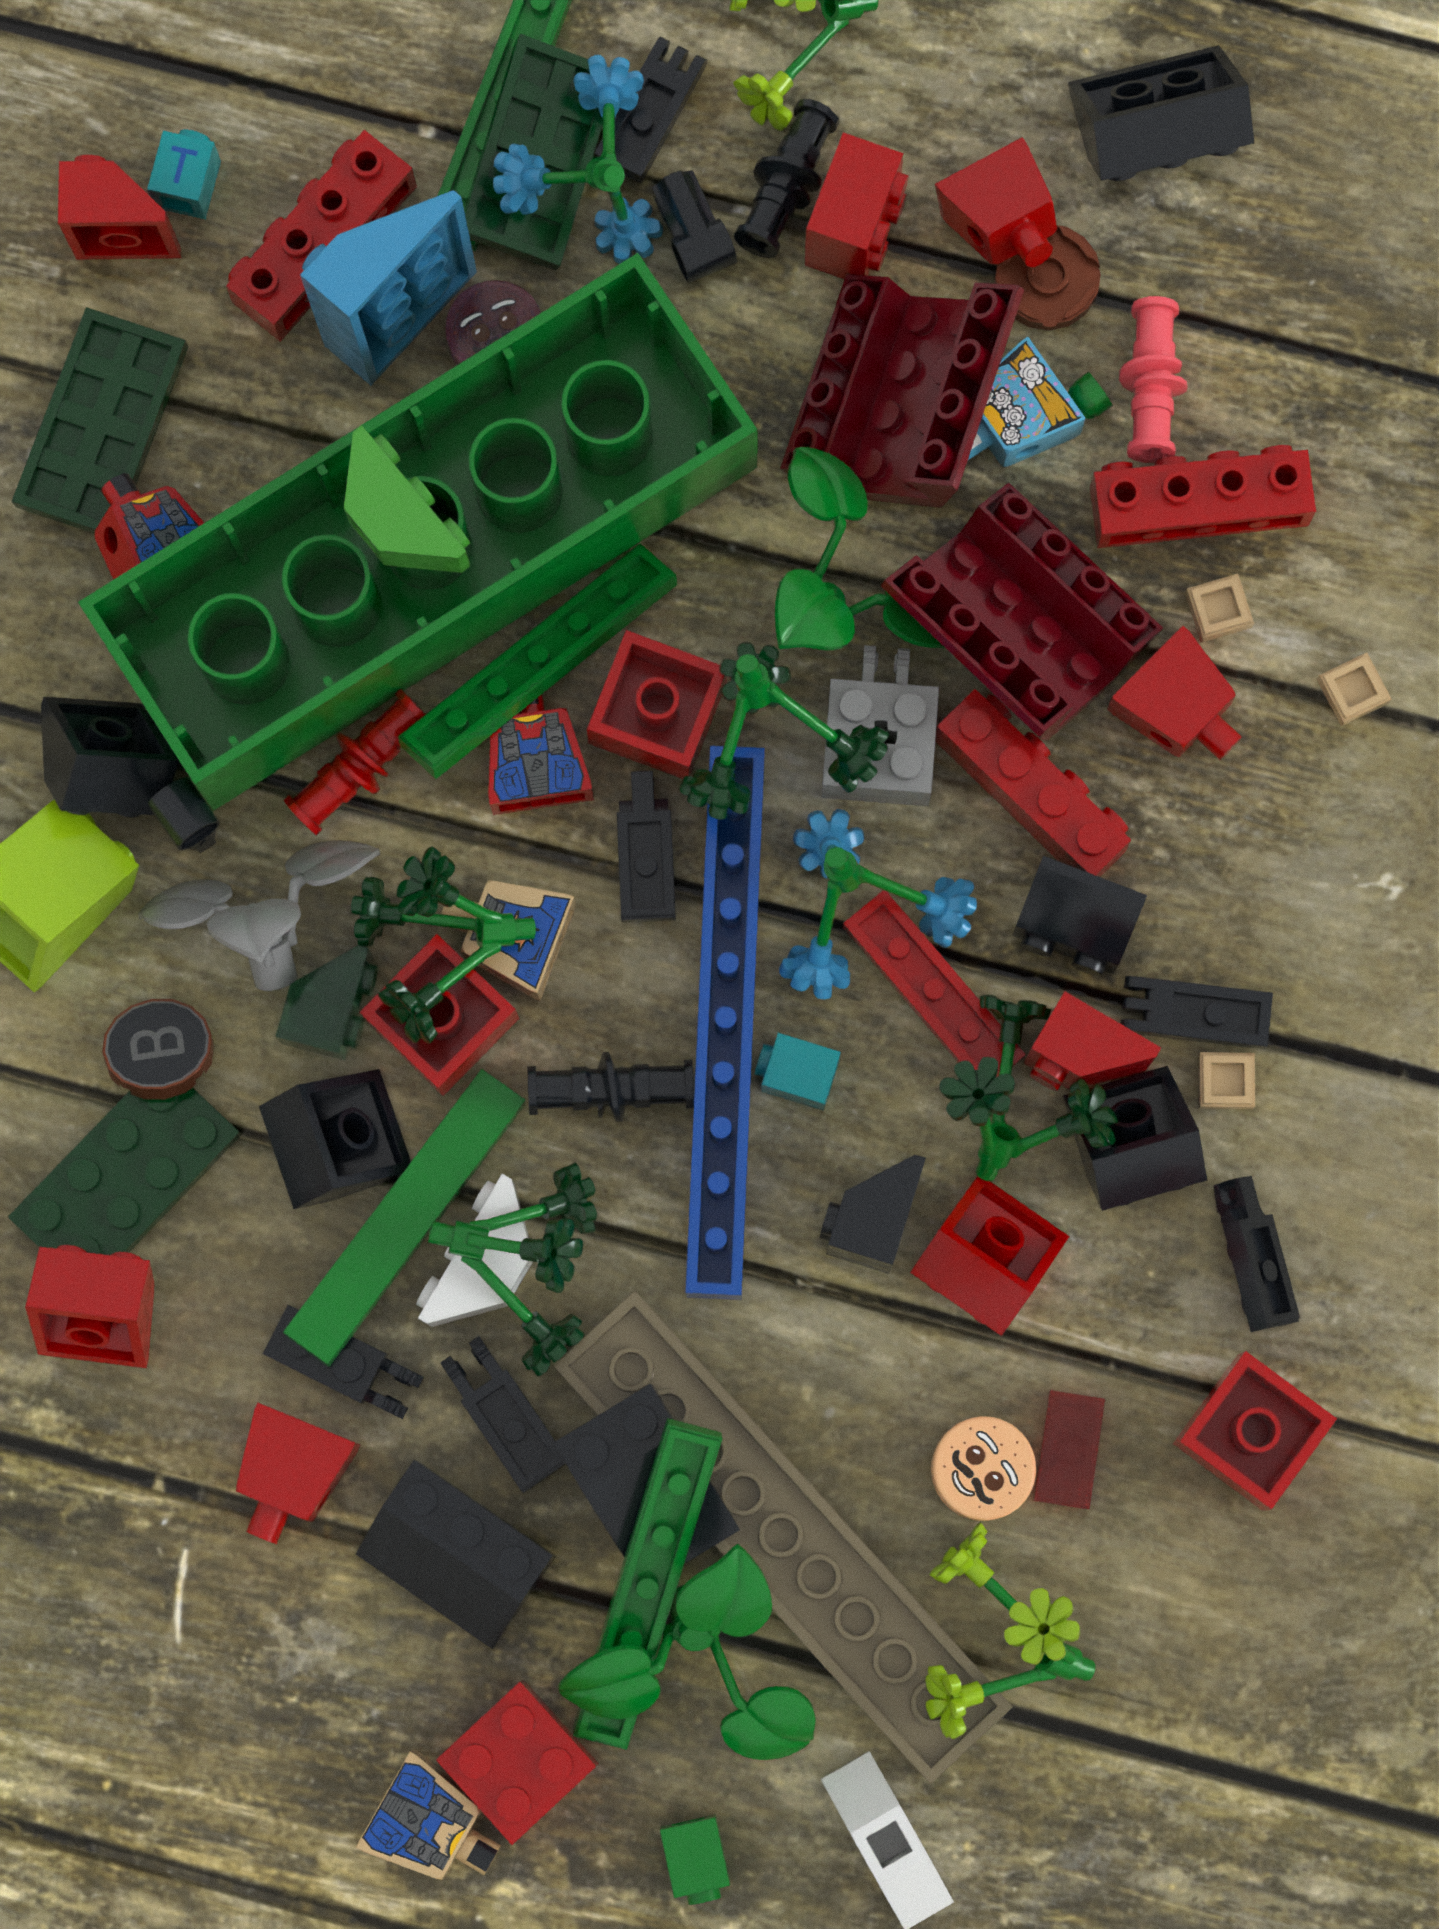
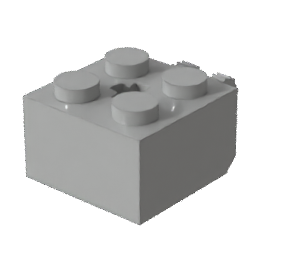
(903, 712)

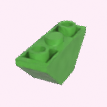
(396, 512)

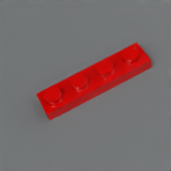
(927, 981)

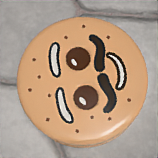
(983, 1468)

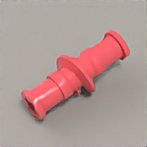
(1153, 379)

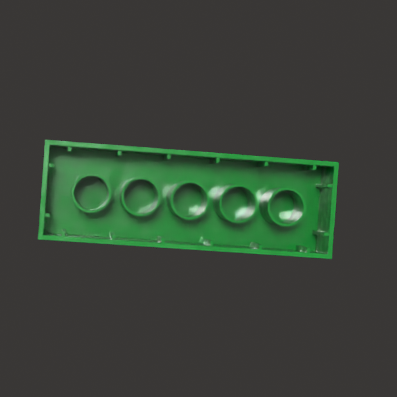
(537, 447)

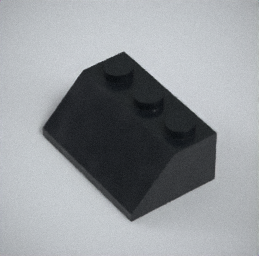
(1162, 113)
(454, 1553)

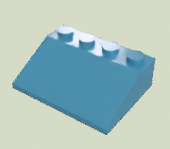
(388, 281)

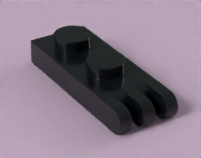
(662, 98)
(1199, 1012)

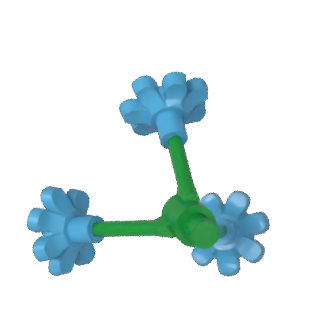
(526, 178)
(831, 848)

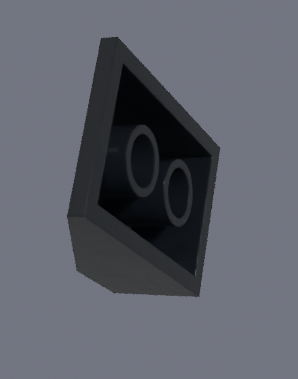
(613, 1464)

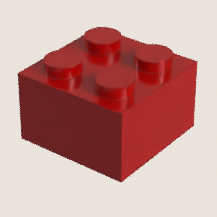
(855, 209)
(656, 705)
(466, 1019)
(1254, 1431)
(517, 1762)

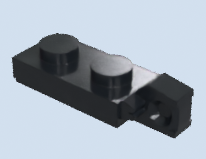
(645, 854)
(1256, 1256)

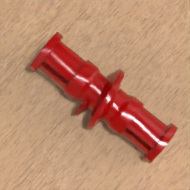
(355, 765)

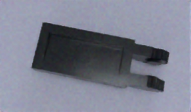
(350, 1372)
(507, 1420)

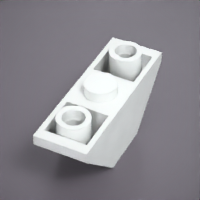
(460, 1289)
(887, 1840)

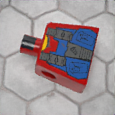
(140, 523)
(536, 762)

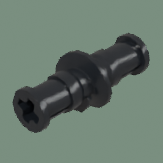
(786, 178)
(610, 1086)

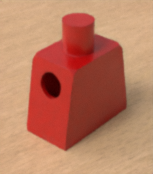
(1001, 206)
(1178, 699)
(289, 1469)

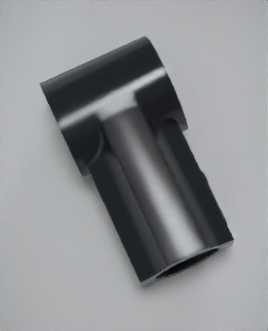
(697, 238)
(185, 815)

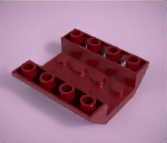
(905, 385)
(1025, 612)

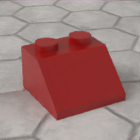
(110, 214)
(1086, 1046)
(989, 1255)
(91, 1306)

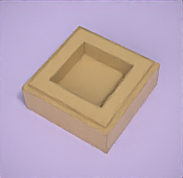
(1219, 608)
(1354, 689)
(1226, 1080)

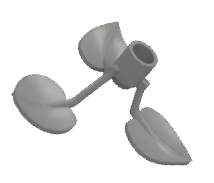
(261, 929)

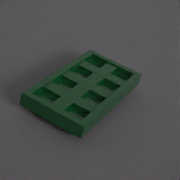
(545, 115)
(99, 418)
(126, 1174)

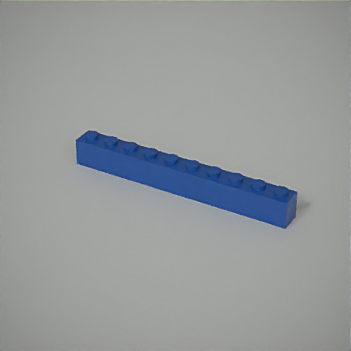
(725, 1040)

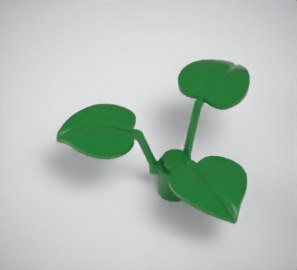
(816, 611)
(724, 1598)

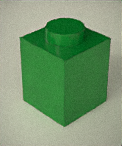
(695, 1859)

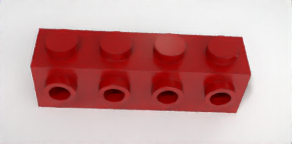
(357, 189)
(1202, 497)
(1030, 786)

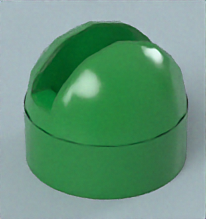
(1089, 396)

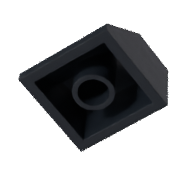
(103, 756)
(1078, 917)
(335, 1137)
(1154, 1142)
(873, 1216)

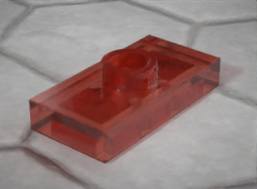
(1069, 1450)

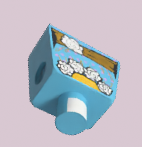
(1026, 409)

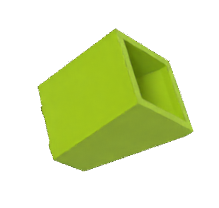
(56, 889)

